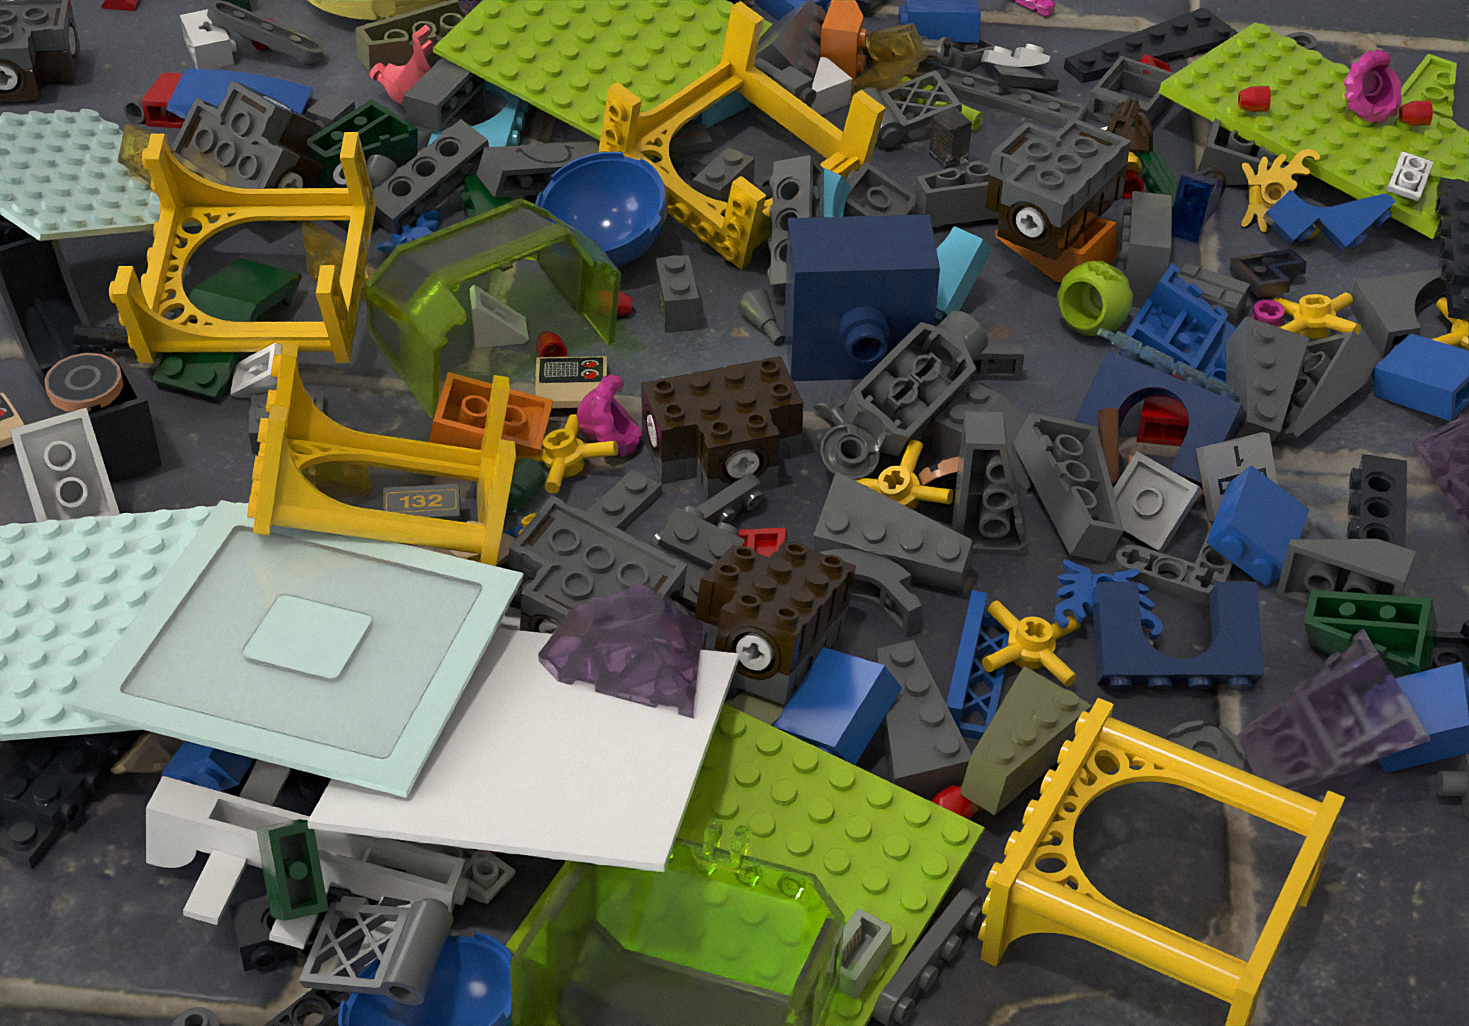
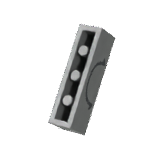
(527, 168)

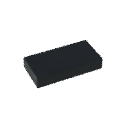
(1025, 77)

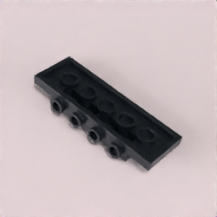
(1454, 248)
(52, 787)

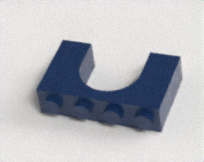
(1125, 382)
(1129, 659)

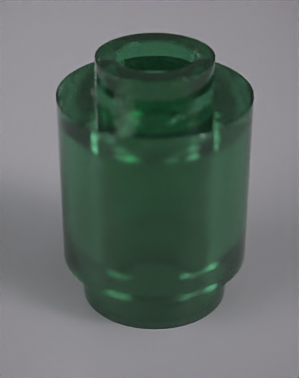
(525, 483)

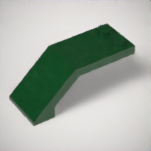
(235, 295)

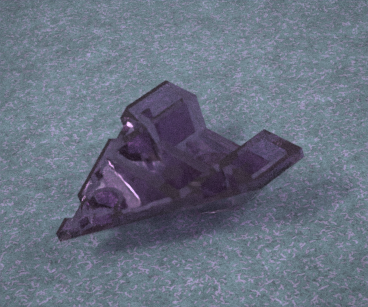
(630, 648)

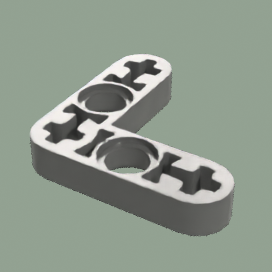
(1190, 575)

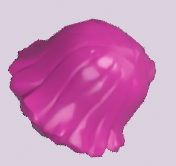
(1373, 87)
(605, 419)

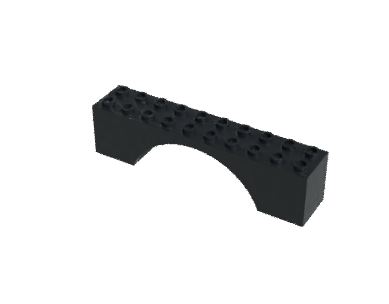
(41, 313)

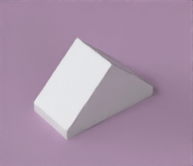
(831, 86)
(495, 322)
(253, 373)

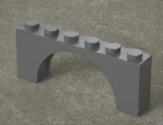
(1389, 303)

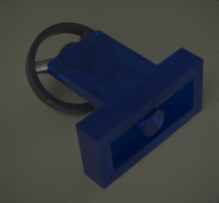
(1196, 202)

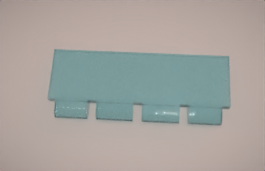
(1154, 356)

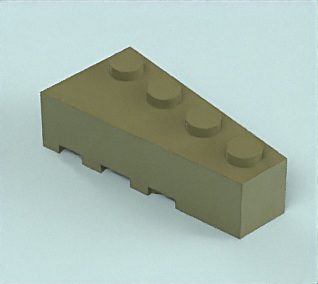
(392, 39)
(1021, 740)

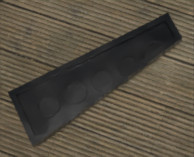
(1167, 39)

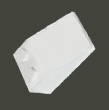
(64, 468)

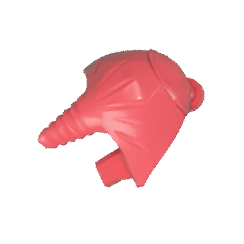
(402, 78)

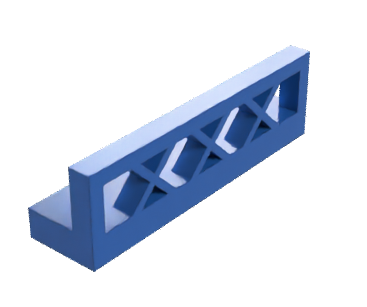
(967, 662)

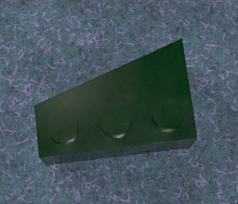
(379, 133)
(1398, 626)

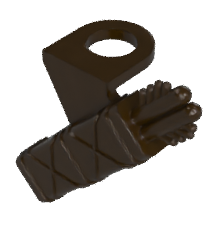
(1124, 126)

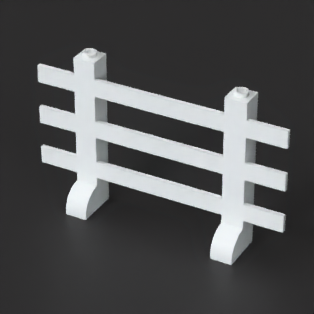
(196, 818)

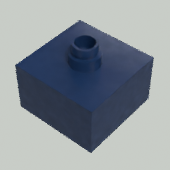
(855, 291)

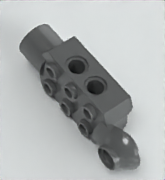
(904, 393)

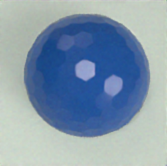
(611, 201)
(466, 990)

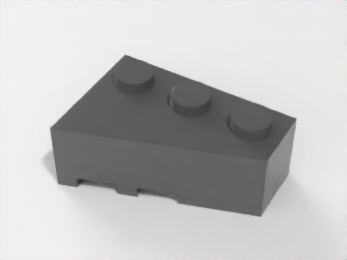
(444, 97)

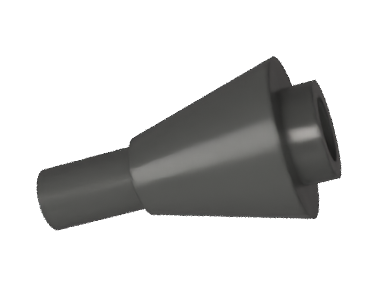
(758, 309)

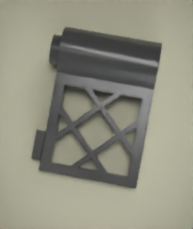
(894, 122)
(408, 951)

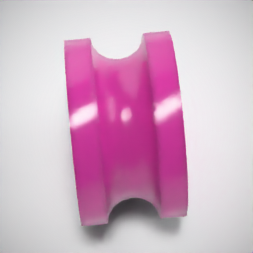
(1269, 312)

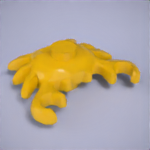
(1273, 184)

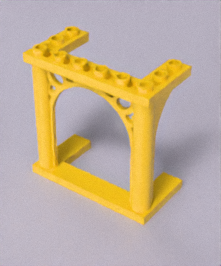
(191, 198)
(747, 211)
(304, 436)
(1037, 902)

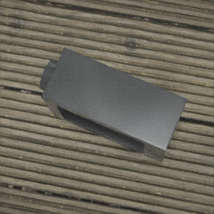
(1131, 76)

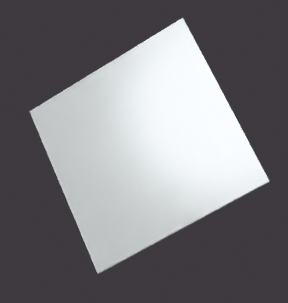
(547, 767)

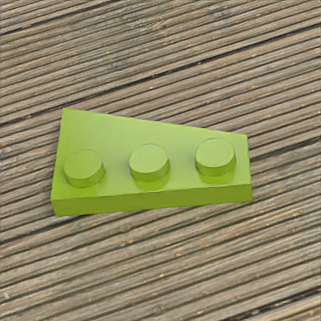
(1434, 82)

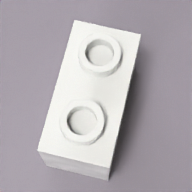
(206, 43)

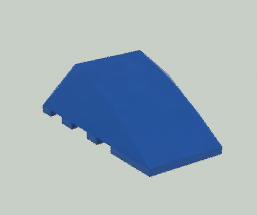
(213, 85)
(1183, 325)

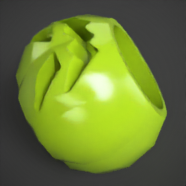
(1080, 303)

